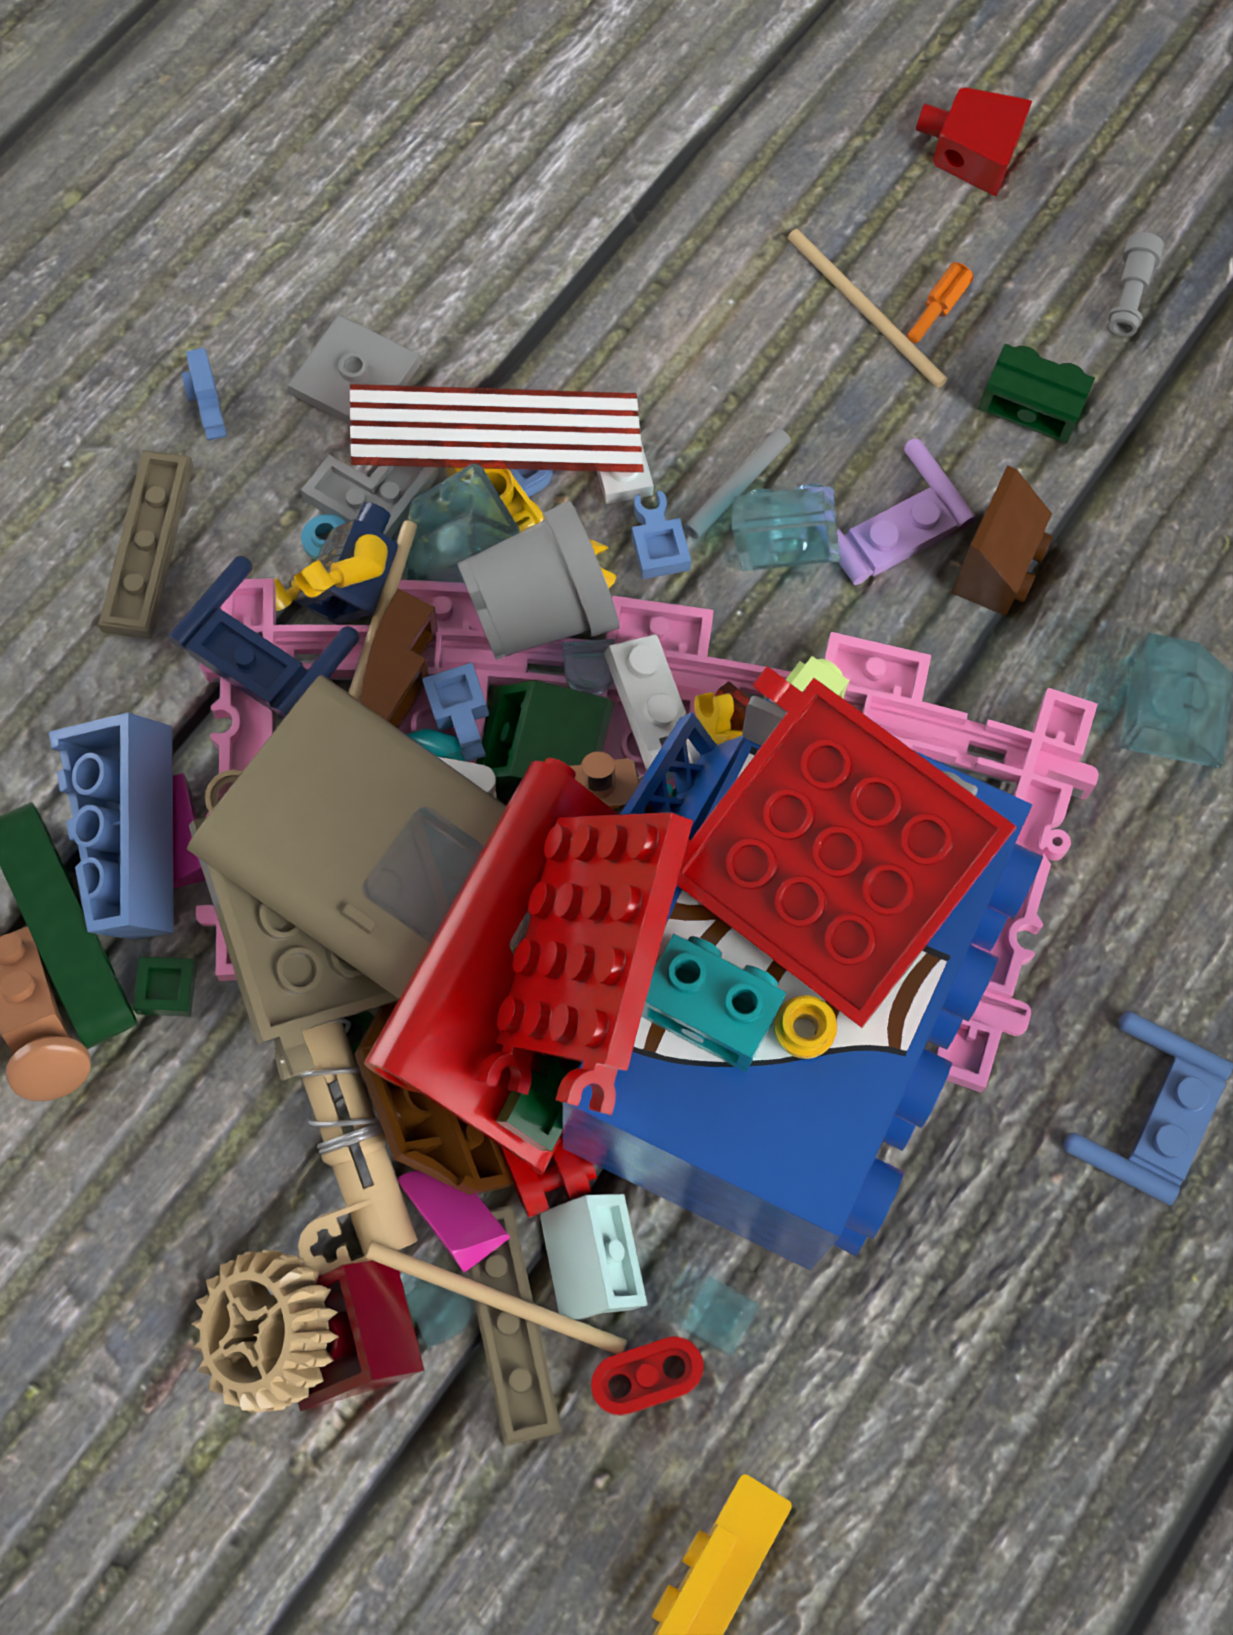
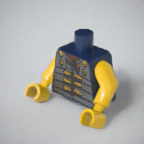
(347, 571)

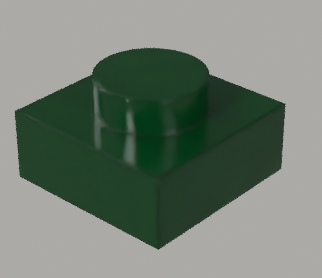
(165, 986)

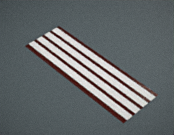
(494, 428)

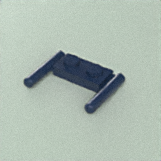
(246, 656)

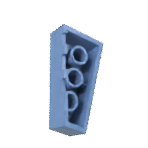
(122, 822)

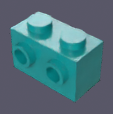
(712, 1000)

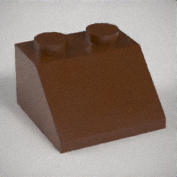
(1005, 545)

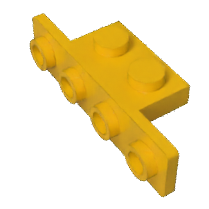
(723, 1562)

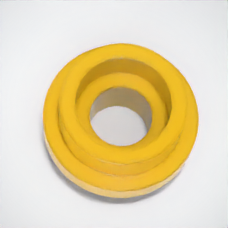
(813, 1010)

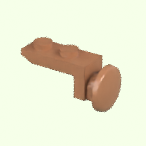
(45, 1055)

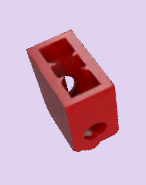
(976, 135)

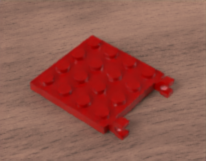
(839, 849)
(589, 951)

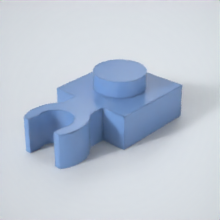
(200, 386)
(658, 542)

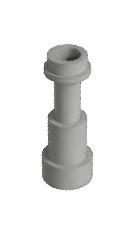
(1141, 256)

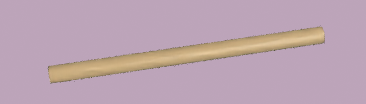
(867, 308)
(388, 591)
(495, 1298)

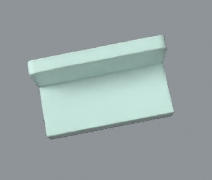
(593, 1256)

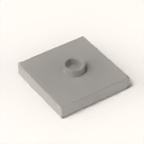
(347, 357)

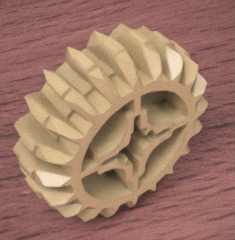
(276, 1332)

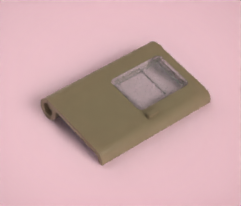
(351, 833)

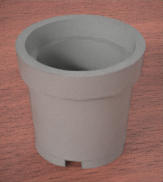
(540, 585)

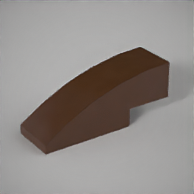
(395, 660)

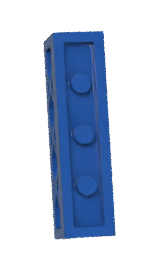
(695, 783)

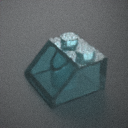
(786, 527)
(1177, 702)

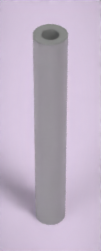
(737, 483)

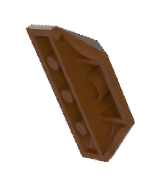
(429, 1135)

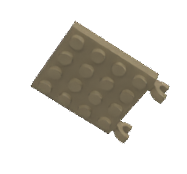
(285, 973)

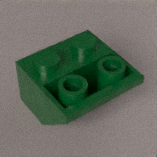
(539, 723)

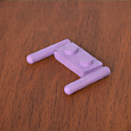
(908, 525)

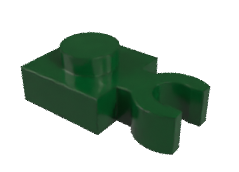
(538, 1115)

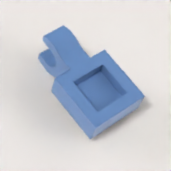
(457, 703)

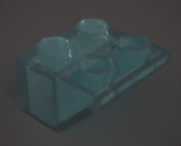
(456, 523)

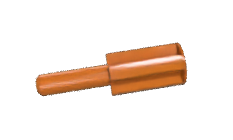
(942, 298)

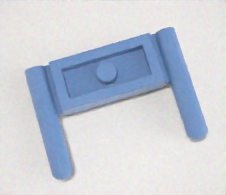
(1174, 1119)

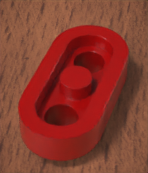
(646, 1376)

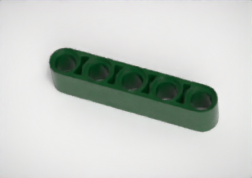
(59, 928)

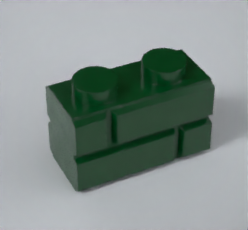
(1036, 392)

